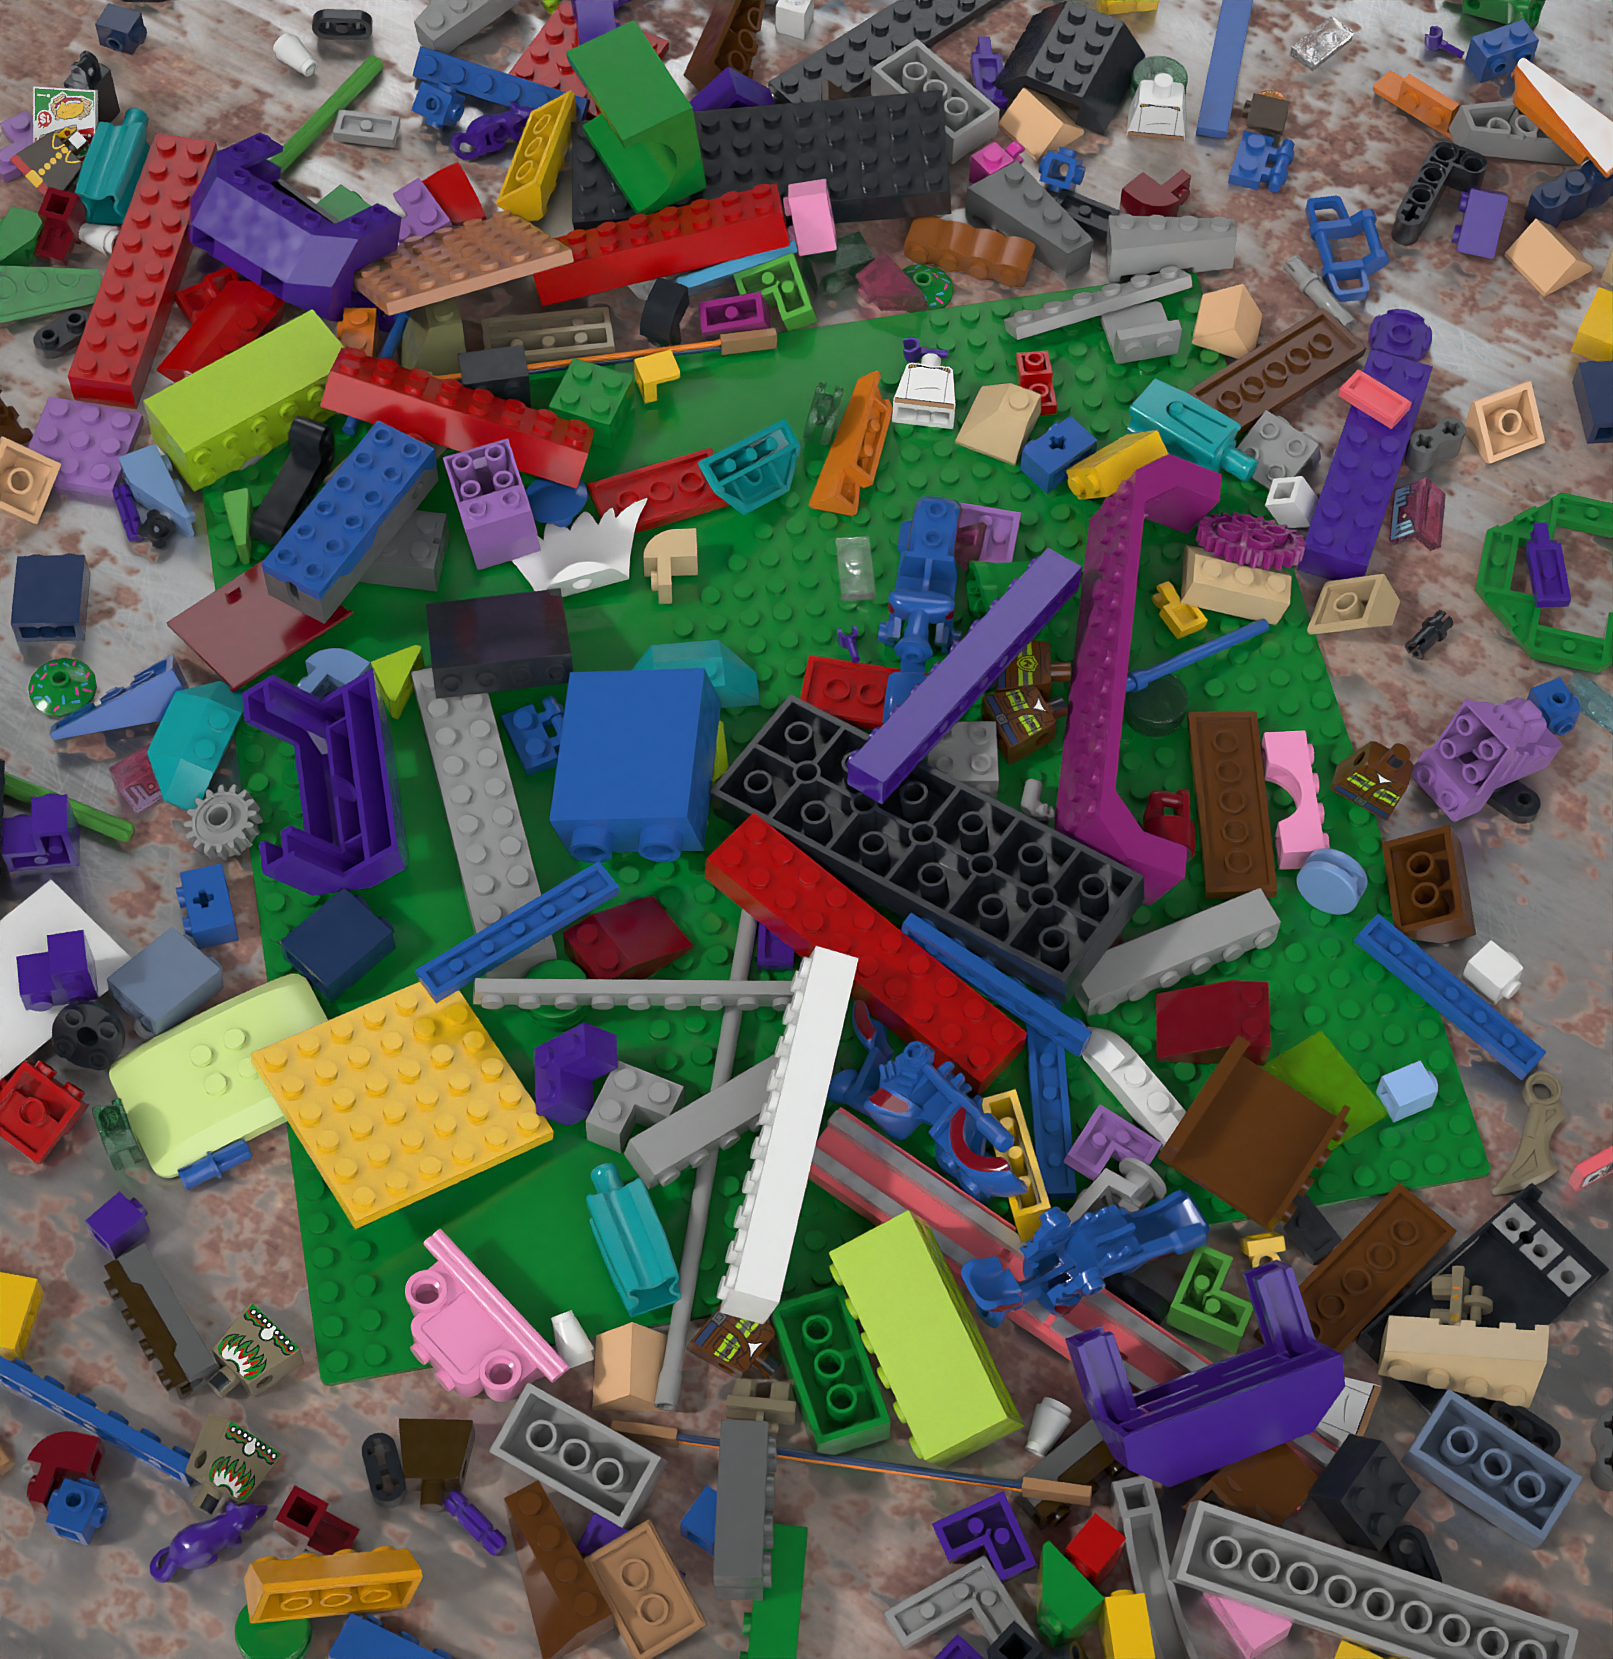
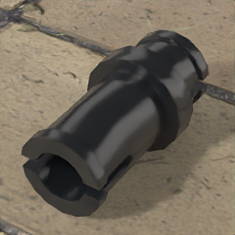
(1432, 631)

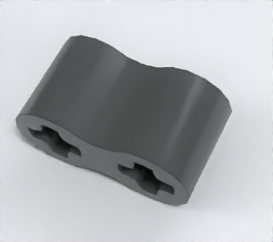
(1434, 444)
(1602, 1441)

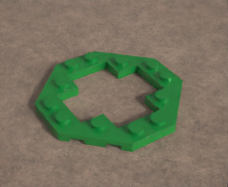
(1518, 609)

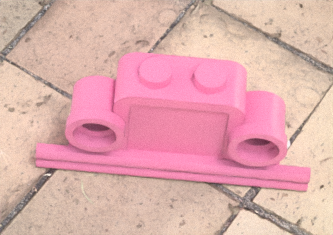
(473, 1330)

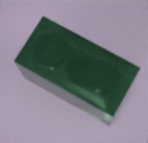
(836, 269)

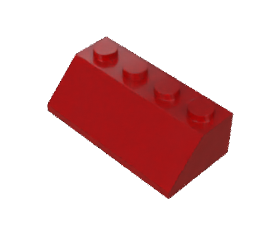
(231, 321)

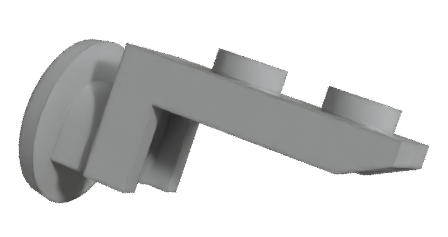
(1130, 1192)

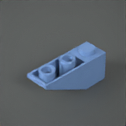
(153, 487)

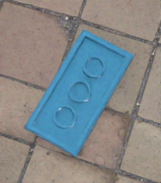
(723, 273)

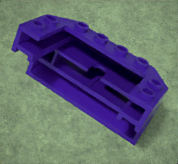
(279, 240)
(345, 786)
(1221, 1408)

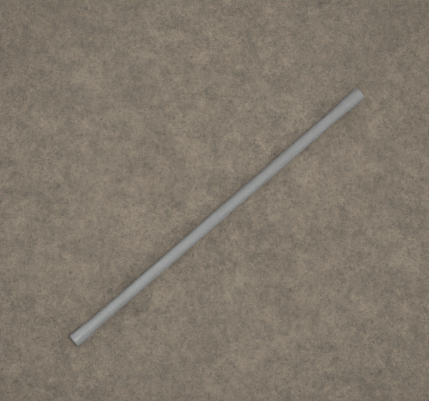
(670, 1376)

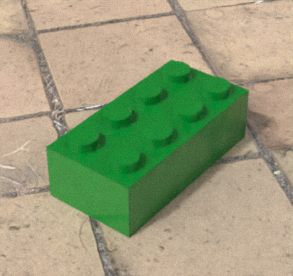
(829, 1372)

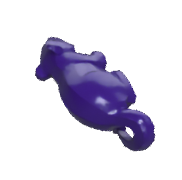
(490, 131)
(200, 1542)

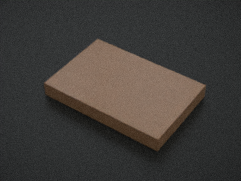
(645, 1592)

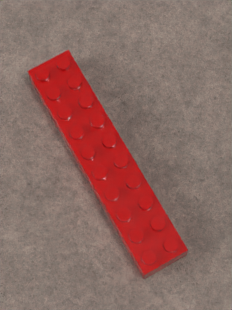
(141, 276)
(892, 974)

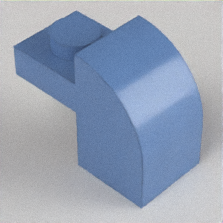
(331, 670)

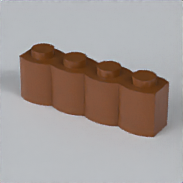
(971, 250)

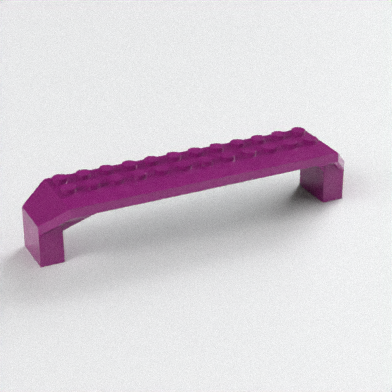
(1087, 802)

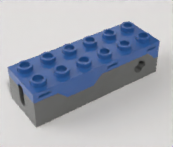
(351, 521)

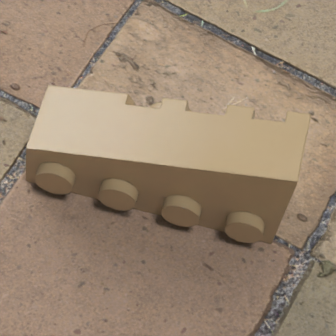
(1466, 1358)

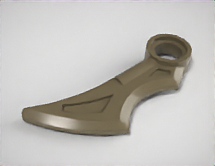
(1533, 1158)

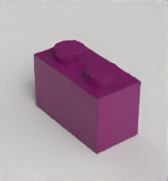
(734, 315)

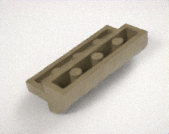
(553, 334)

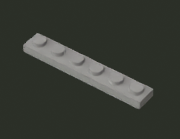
(1089, 305)

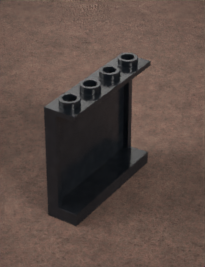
(499, 643)

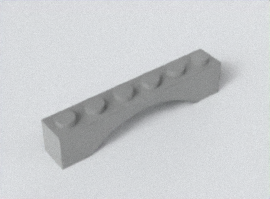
(1148, 1566)

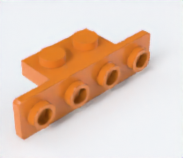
(1418, 100)

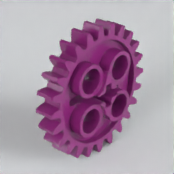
(1250, 541)

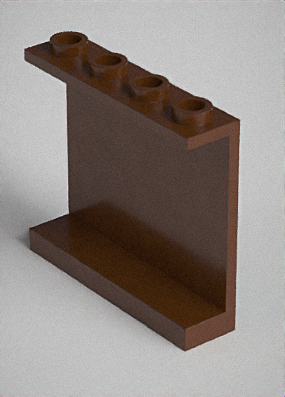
(1252, 1139)

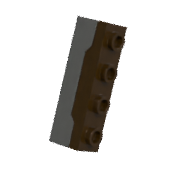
(161, 1320)
(1078, 1460)

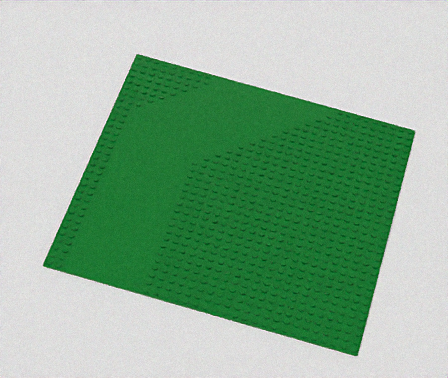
(773, 600)

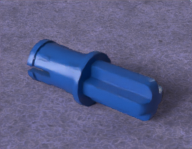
(214, 1164)

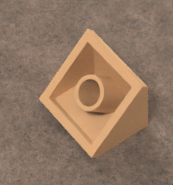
(1038, 124)
(1547, 258)
(1228, 322)
(1505, 423)
(24, 481)
(628, 1368)

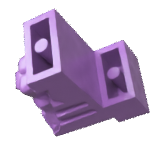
(492, 504)
(1483, 751)

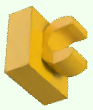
(1262, 1245)

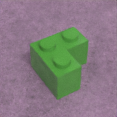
(783, 287)
(1204, 1308)

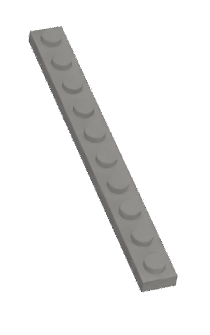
(635, 993)

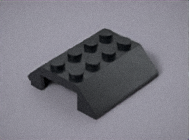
(1076, 59)

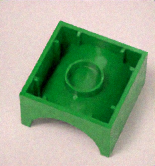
(644, 120)

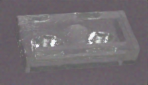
(1321, 43)
(855, 568)

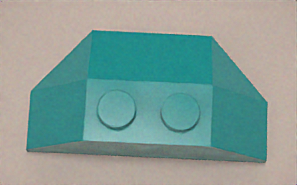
(754, 468)
(729, 675)
(194, 741)

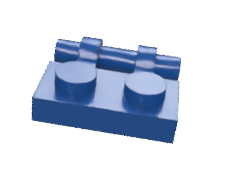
(1251, 161)
(529, 736)

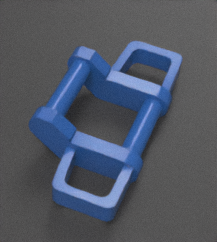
(1345, 228)

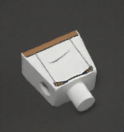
(1158, 109)
(925, 394)
(1349, 1412)

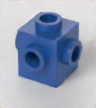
(439, 104)
(1051, 165)
(1557, 704)
(77, 1510)

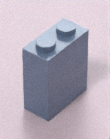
(166, 982)

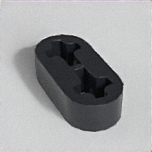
(392, 1467)

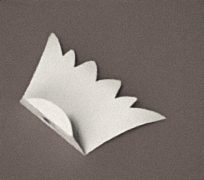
(584, 555)

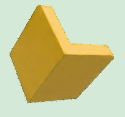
(654, 370)

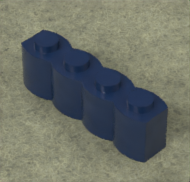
(1569, 195)

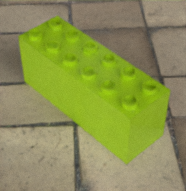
(244, 401)
(924, 1340)

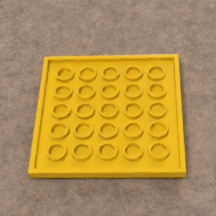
(400, 1100)

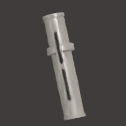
(1311, 285)

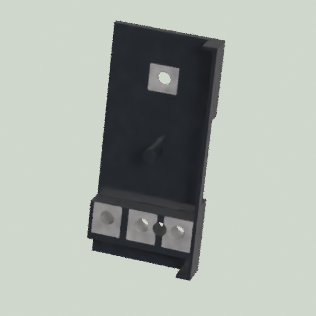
(1518, 1282)

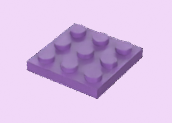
(86, 443)

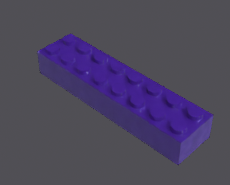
(1363, 476)

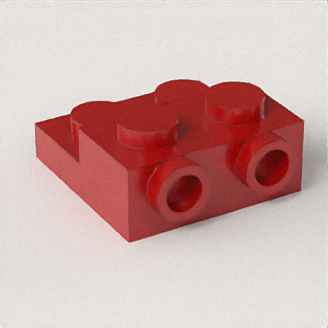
(38, 1109)

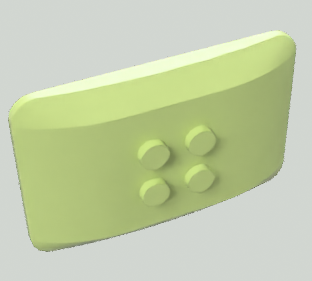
(197, 1081)

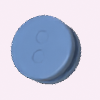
(1332, 881)

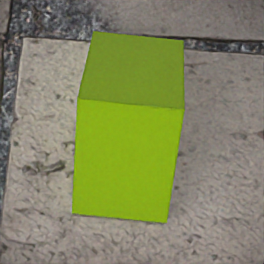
(395, 677)

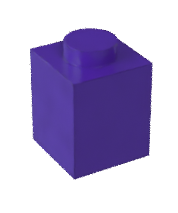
(118, 1224)

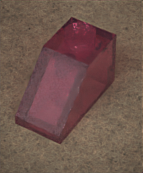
(889, 287)

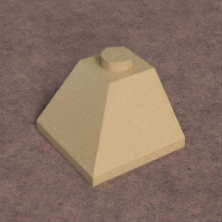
(1000, 421)
(1354, 605)

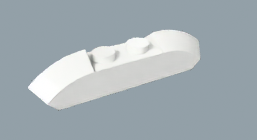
(1133, 1084)

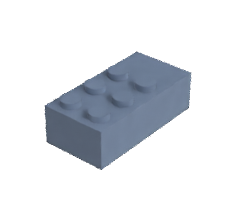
(1491, 1469)

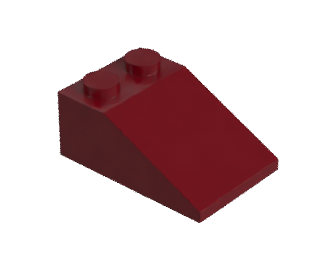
(626, 941)
(1206, 1019)

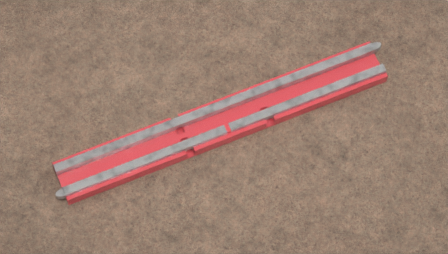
(887, 1181)

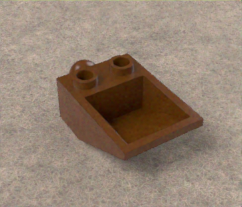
(1261, 1486)

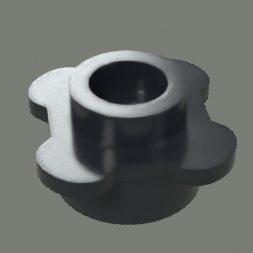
(165, 526)

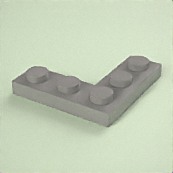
(967, 1590)

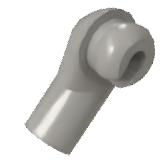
(1030, 801)

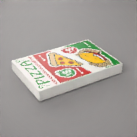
(63, 112)

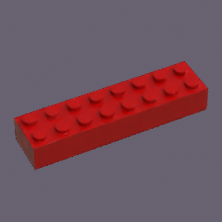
(667, 243)
(456, 415)

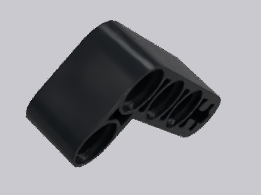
(1444, 167)
(297, 481)

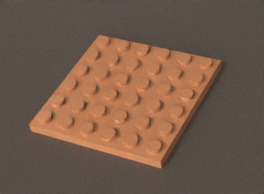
(459, 262)

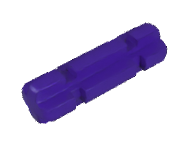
(127, 511)
(475, 1523)

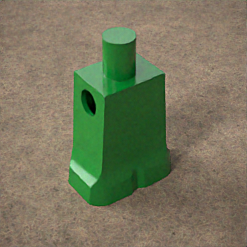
(1505, 10)
(989, 581)

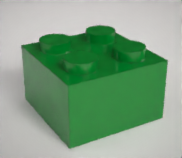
(595, 397)

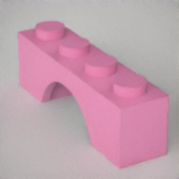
(1288, 764)

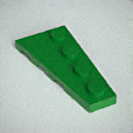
(43, 290)

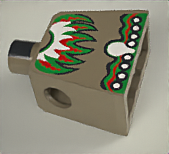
(253, 1354)
(227, 1463)

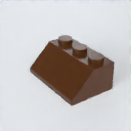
(1429, 886)

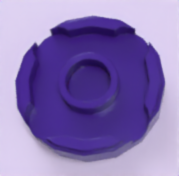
(1400, 334)

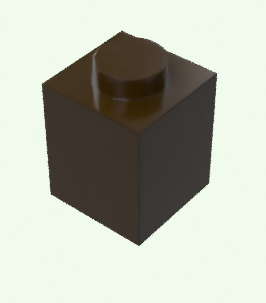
(1266, 113)

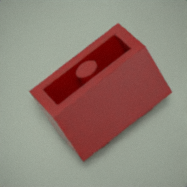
(1096, 1550)

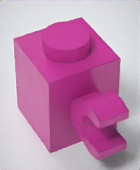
(992, 159)

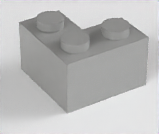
(629, 1099)

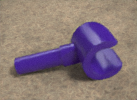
(1434, 41)
(914, 352)
(849, 642)

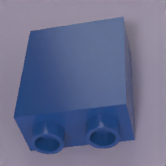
(635, 763)

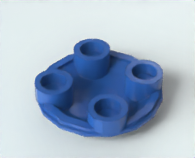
(555, 502)

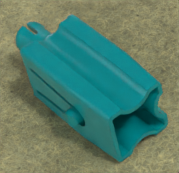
(113, 168)
(1191, 429)
(632, 1242)

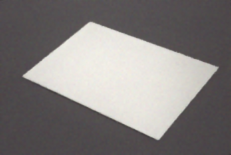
(25, 933)

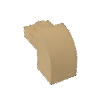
(670, 555)

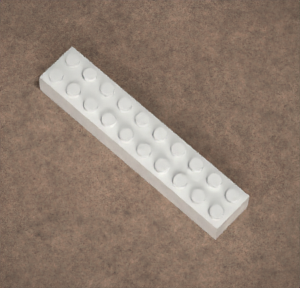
(787, 1137)

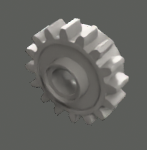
(223, 823)

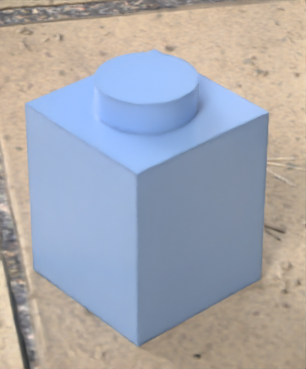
(1407, 1091)

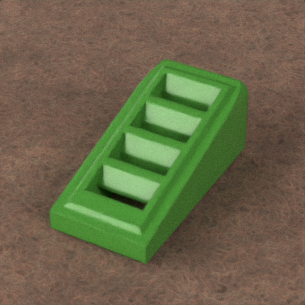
(239, 514)

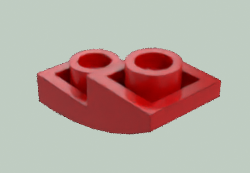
(1036, 375)

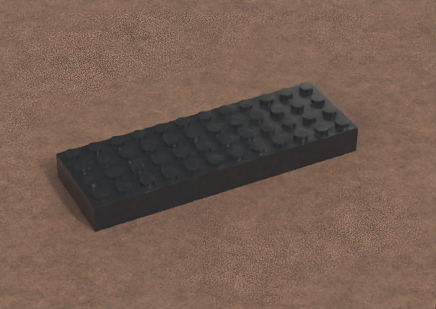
(875, 152)
(935, 851)

